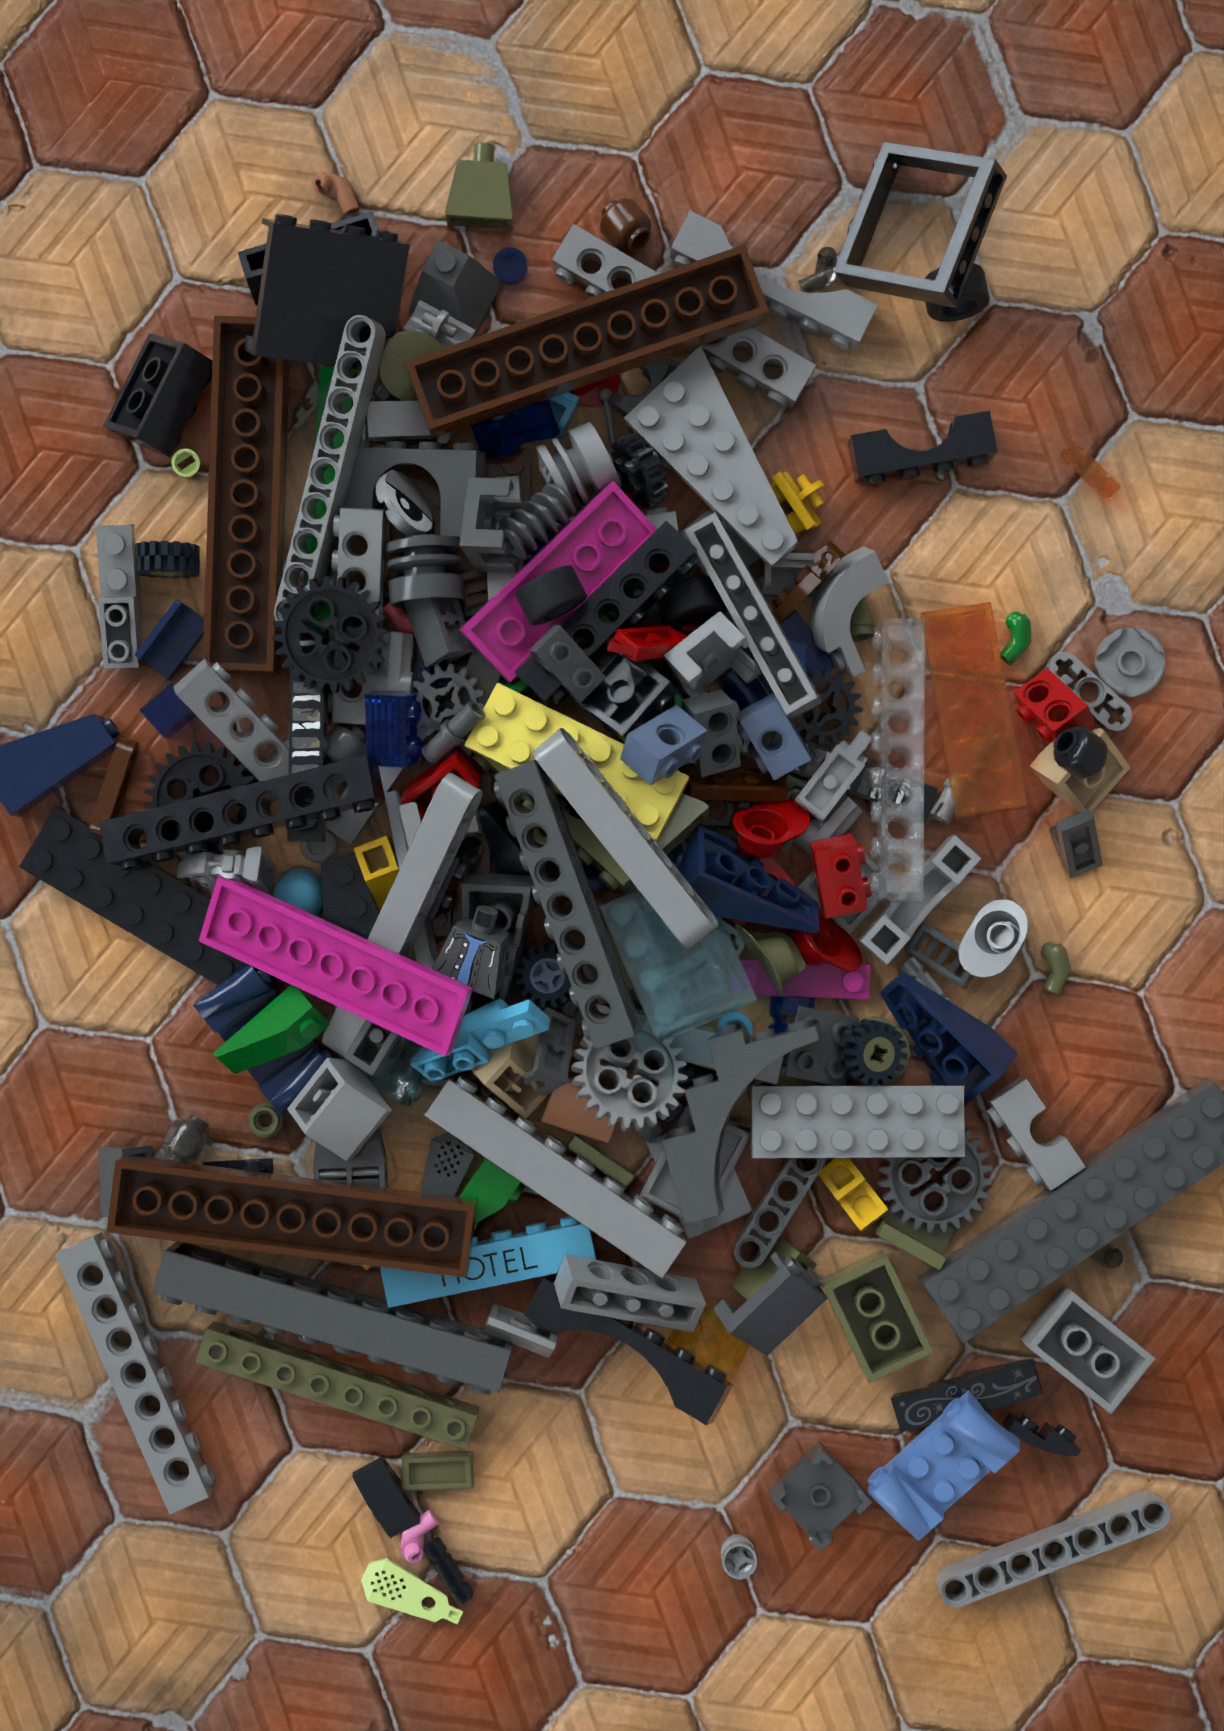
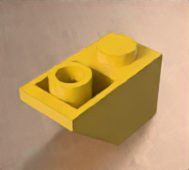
(378, 867)

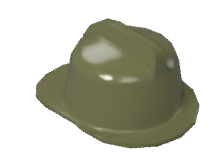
(776, 954)

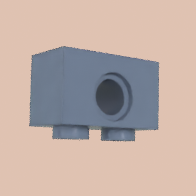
(664, 745)
(782, 756)

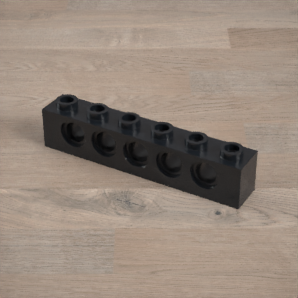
(662, 546)

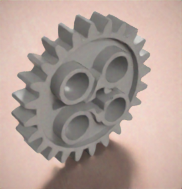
(619, 1102)

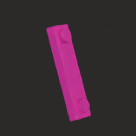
(818, 981)

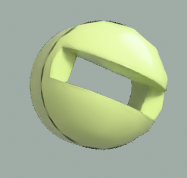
(190, 469)

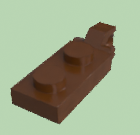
(807, 579)

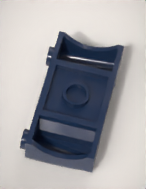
(233, 1006)

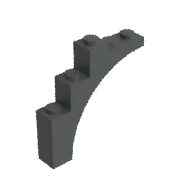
(695, 1153)

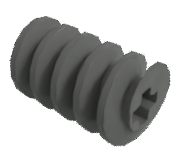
(534, 518)

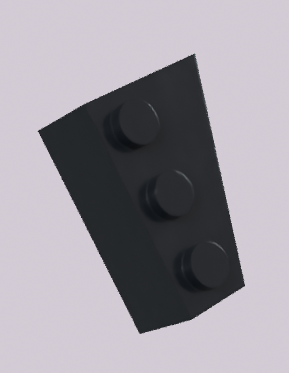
(347, 896)

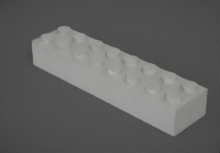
(557, 1175)

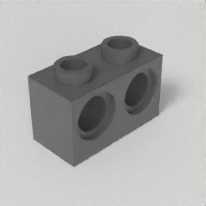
(721, 731)

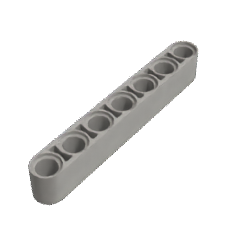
(625, 838)
(1069, 1552)

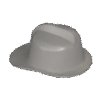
(993, 938)

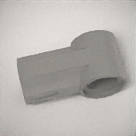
(396, 669)
(835, 824)

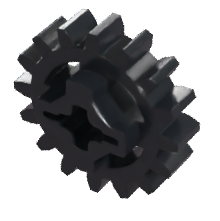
(639, 470)
(845, 717)

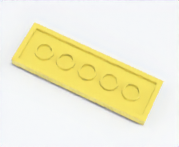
(519, 725)

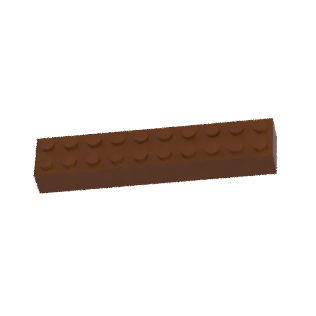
(588, 341)
(245, 502)
(292, 1216)

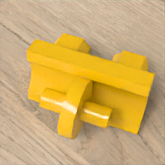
(803, 515)

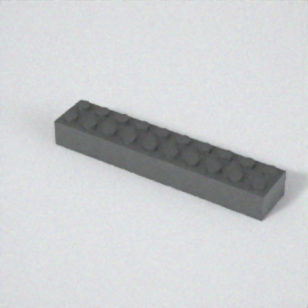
(1082, 1213)
(332, 1316)

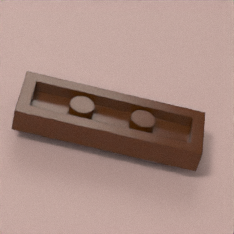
(735, 785)

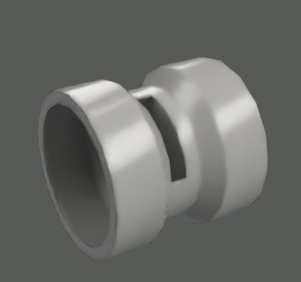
(741, 1562)

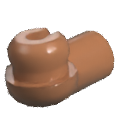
(336, 188)

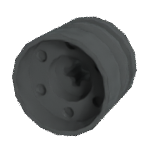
(424, 565)

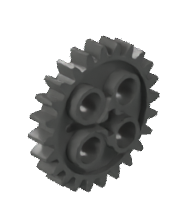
(954, 1200)

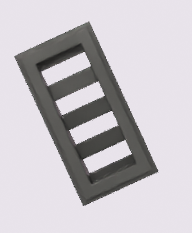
(916, 942)

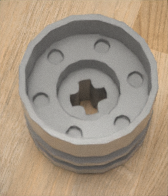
(578, 466)

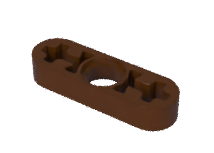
(115, 783)

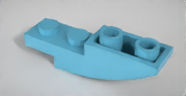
(480, 1032)

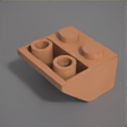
(567, 1112)

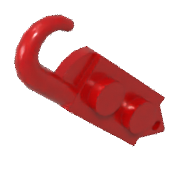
(647, 642)

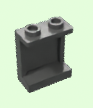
(776, 1307)

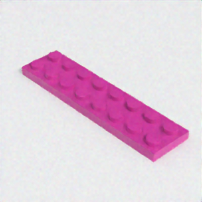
(336, 965)

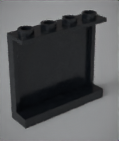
(318, 282)

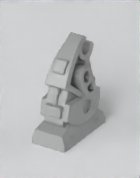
(249, 867)

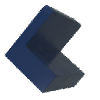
(172, 639)

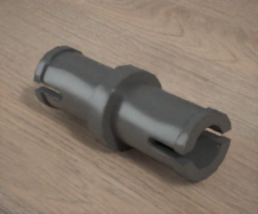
(453, 732)

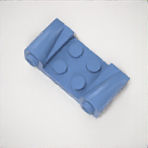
(942, 1465)

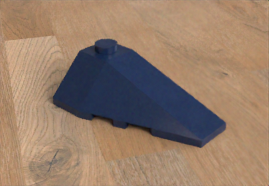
(741, 888)
(949, 1039)

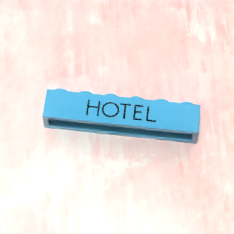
(496, 1262)

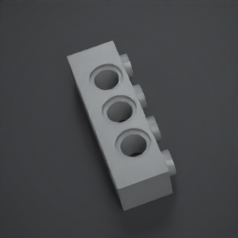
(195, 693)
(628, 1293)

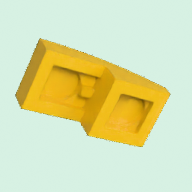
(853, 1192)

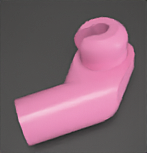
(413, 1538)

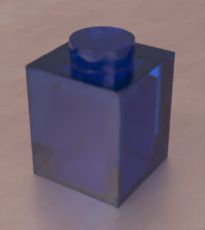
(167, 712)

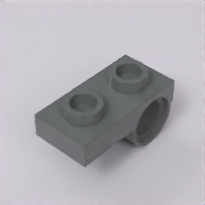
(567, 662)

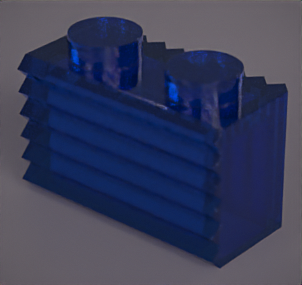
(393, 728)

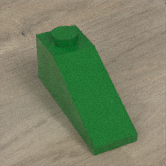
(277, 1030)
(492, 1189)

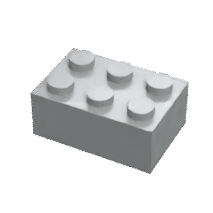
(1087, 1349)

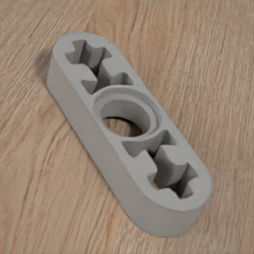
(1115, 702)

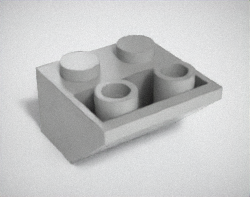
(339, 1108)

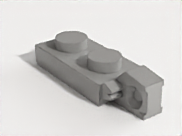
(833, 777)

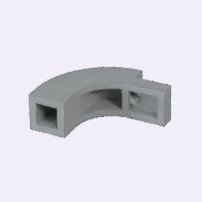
(835, 602)

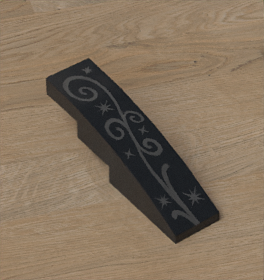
(991, 1386)

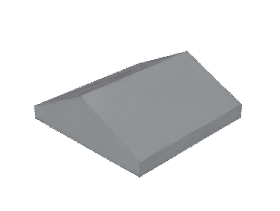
(519, 1330)

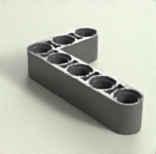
(771, 1202)

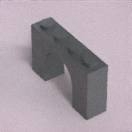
(447, 467)

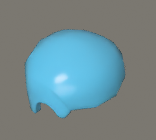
(301, 889)

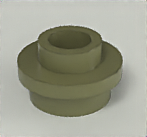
(257, 1127)

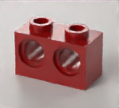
(1051, 706)

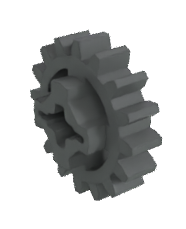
(434, 694)

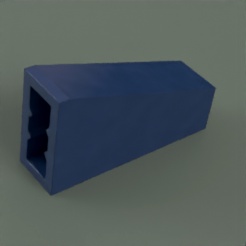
(50, 759)

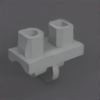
(439, 325)

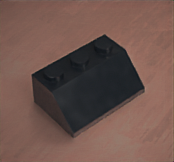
(160, 394)

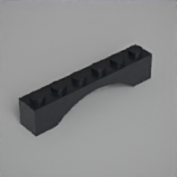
(692, 1386)

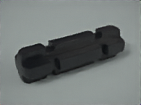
(448, 1571)

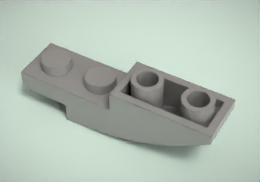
(119, 596)

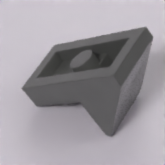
(1077, 843)

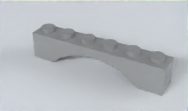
(835, 314)

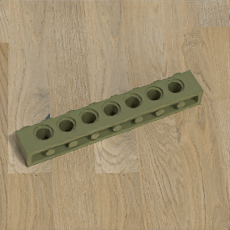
(337, 1384)

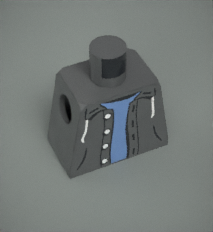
(476, 953)

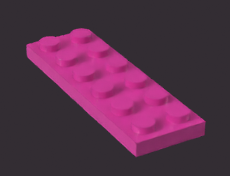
(592, 543)

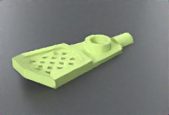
(412, 1594)

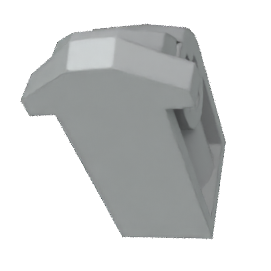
(398, 422)

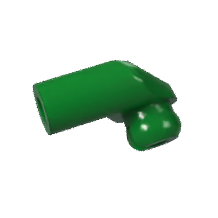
(1020, 637)

